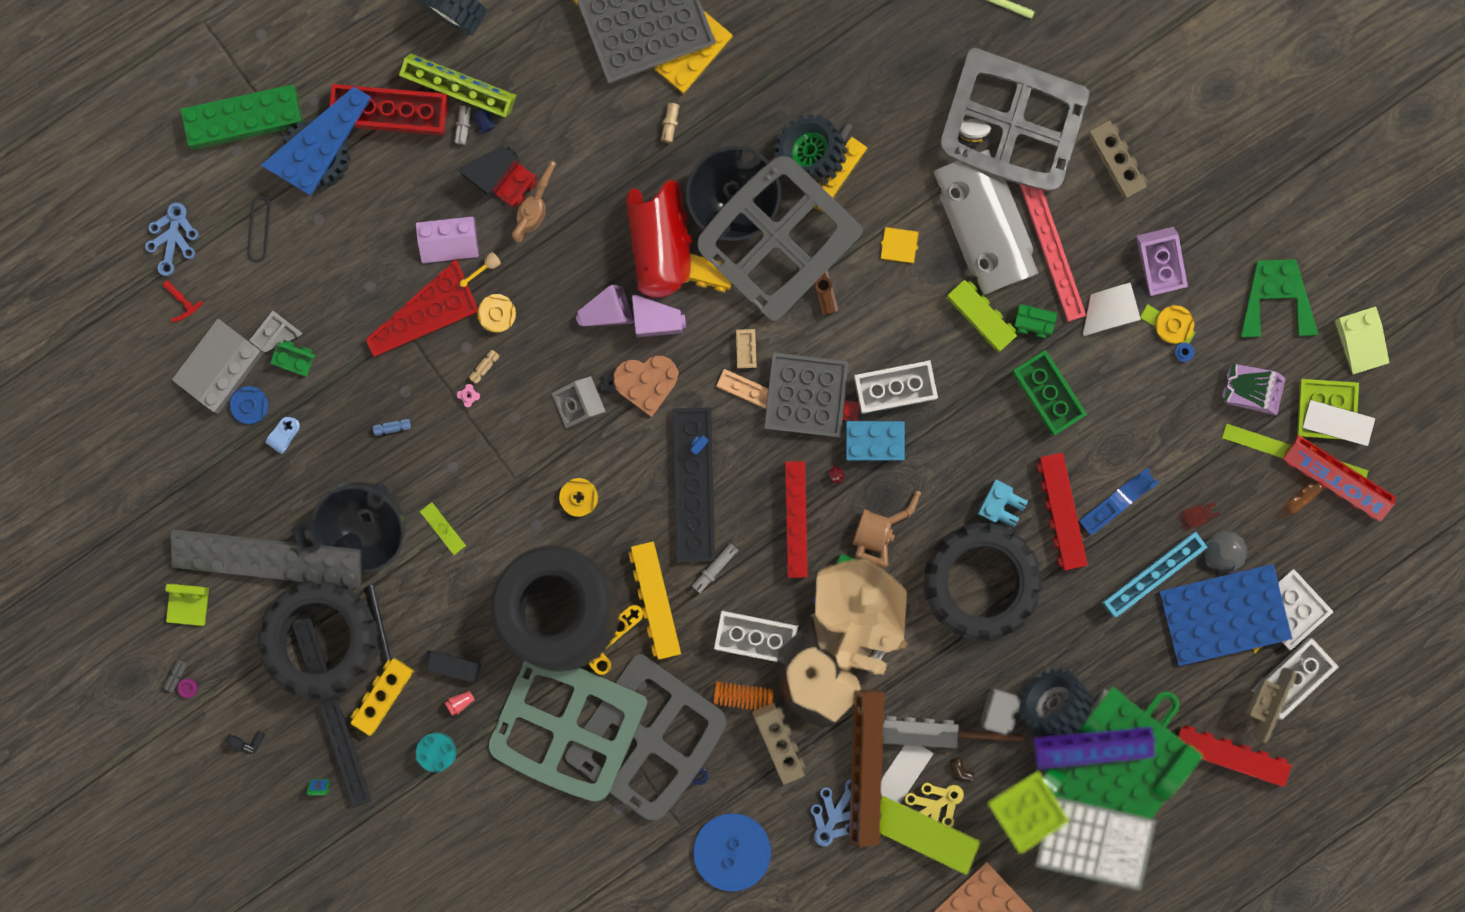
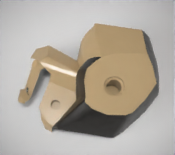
(811, 677)

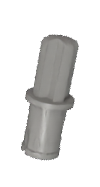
(462, 125)

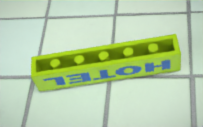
(457, 85)

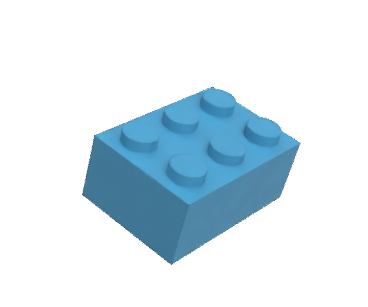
(875, 440)

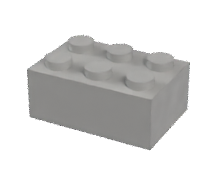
(999, 711)

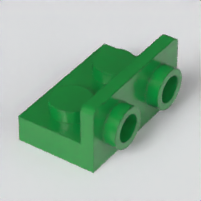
(292, 358)

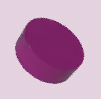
(187, 688)

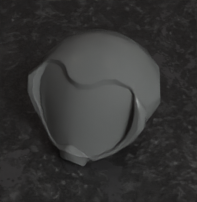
(1226, 551)

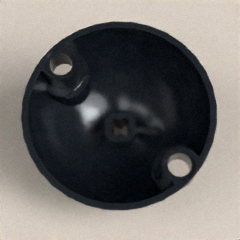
(709, 192)
(345, 519)

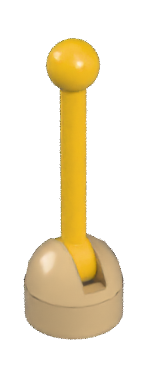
(491, 261)

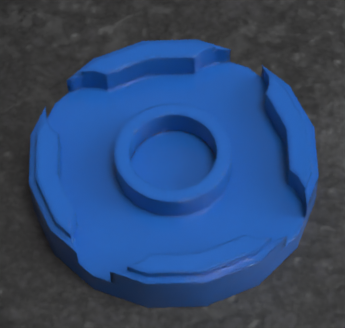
(249, 405)

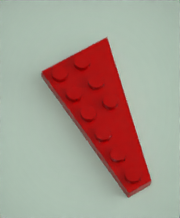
(429, 310)

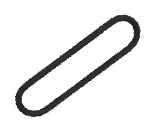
(251, 226)

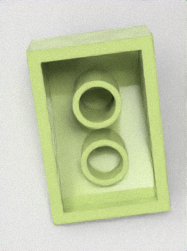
(1363, 340)

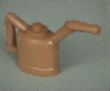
(532, 209)
(875, 533)

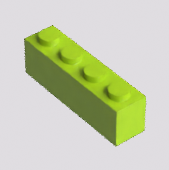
(981, 315)

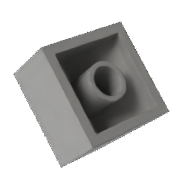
(578, 402)

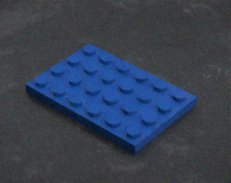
(1226, 615)

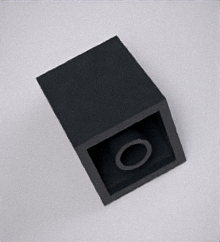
(490, 170)

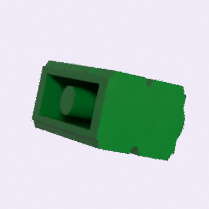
(1035, 321)

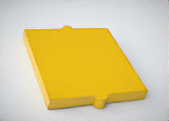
(899, 245)

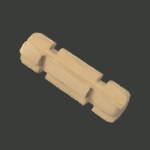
(484, 366)

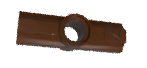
(826, 298)

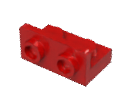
(517, 186)

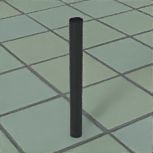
(377, 617)

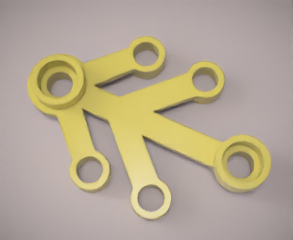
(934, 807)

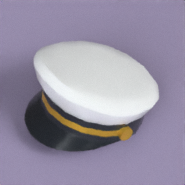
(973, 132)

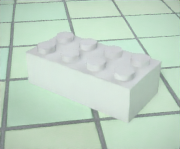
(895, 387)
(752, 636)
(1312, 669)

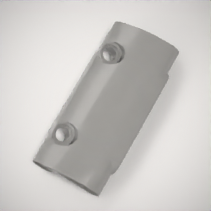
(986, 225)

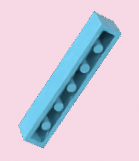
(1154, 574)

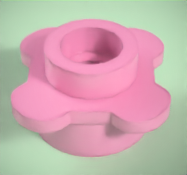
(468, 400)

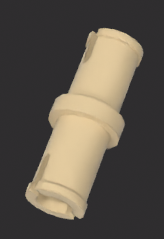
(670, 123)

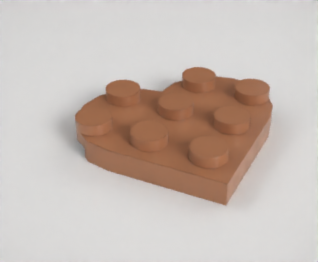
(646, 382)

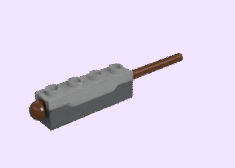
(934, 734)

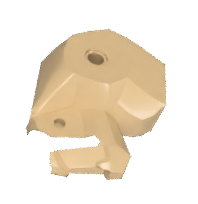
(866, 607)

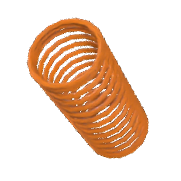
(719, 688)

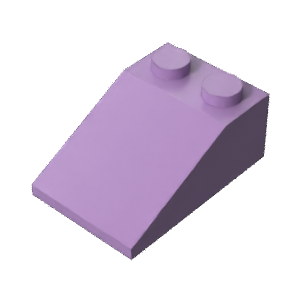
(1162, 260)

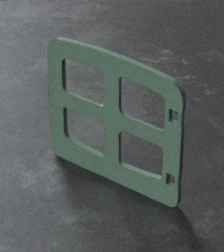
(566, 730)

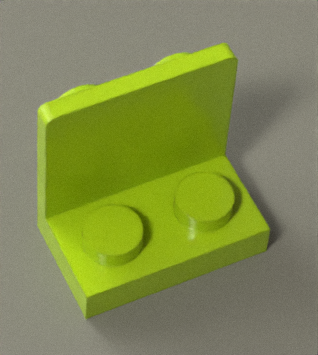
(187, 604)

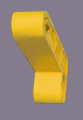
(617, 635)

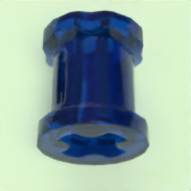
(484, 120)
(705, 777)

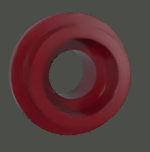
(837, 474)

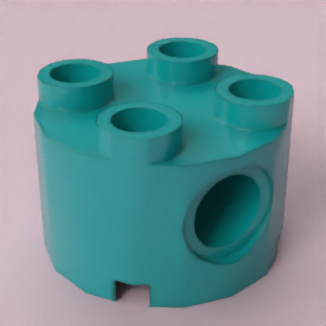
(436, 752)

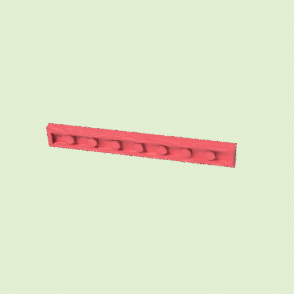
(1053, 253)

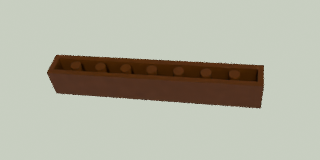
(866, 767)

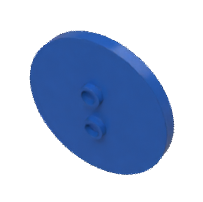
(732, 852)

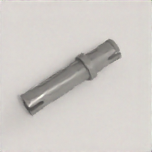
(709, 574)

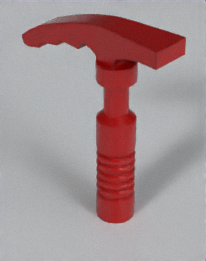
(180, 297)

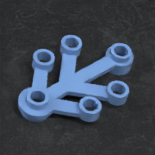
(172, 236)
(835, 816)

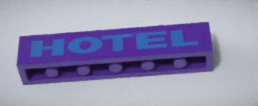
(1094, 747)

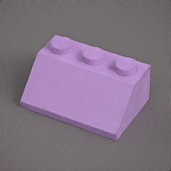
(447, 239)

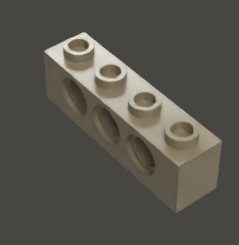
(1116, 170)
(789, 770)

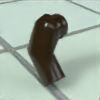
(959, 770)

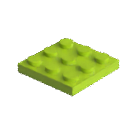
(1332, 393)
(1029, 812)

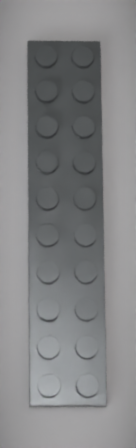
(264, 558)

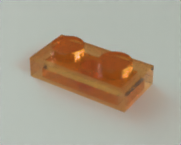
(1309, 493)

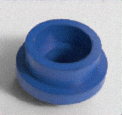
(1178, 352)

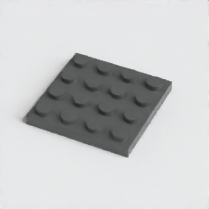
(806, 395)

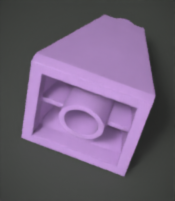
(606, 309)

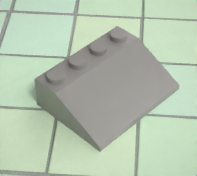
(217, 366)

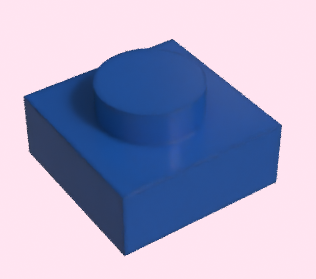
(698, 444)

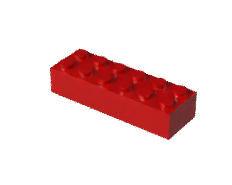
(399, 110)

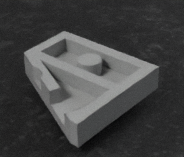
(273, 330)

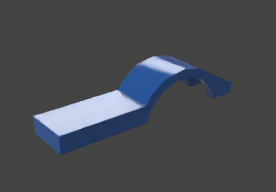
(1118, 501)

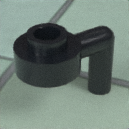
(237, 743)

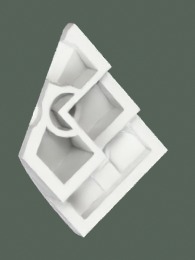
(1111, 309)

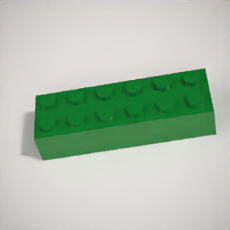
(242, 116)

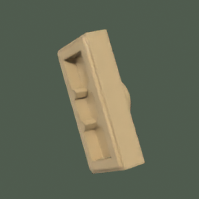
(746, 348)

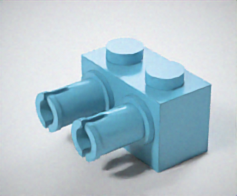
(994, 503)

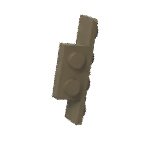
(1269, 701)

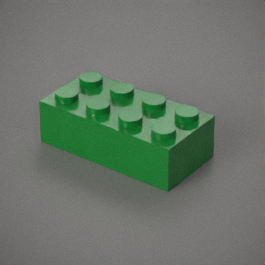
(1049, 393)

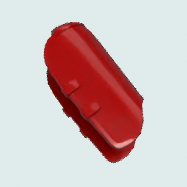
(659, 240)

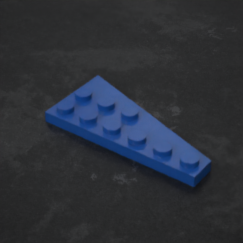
(312, 150)

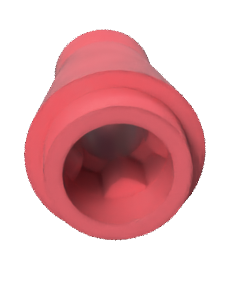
(459, 703)

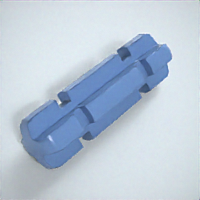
(391, 427)

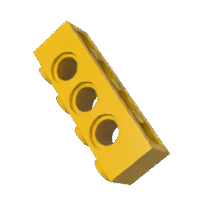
(370, 724)

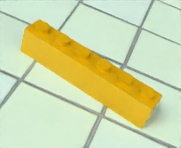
(655, 600)

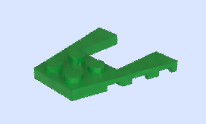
(1278, 281)

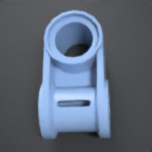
(281, 436)

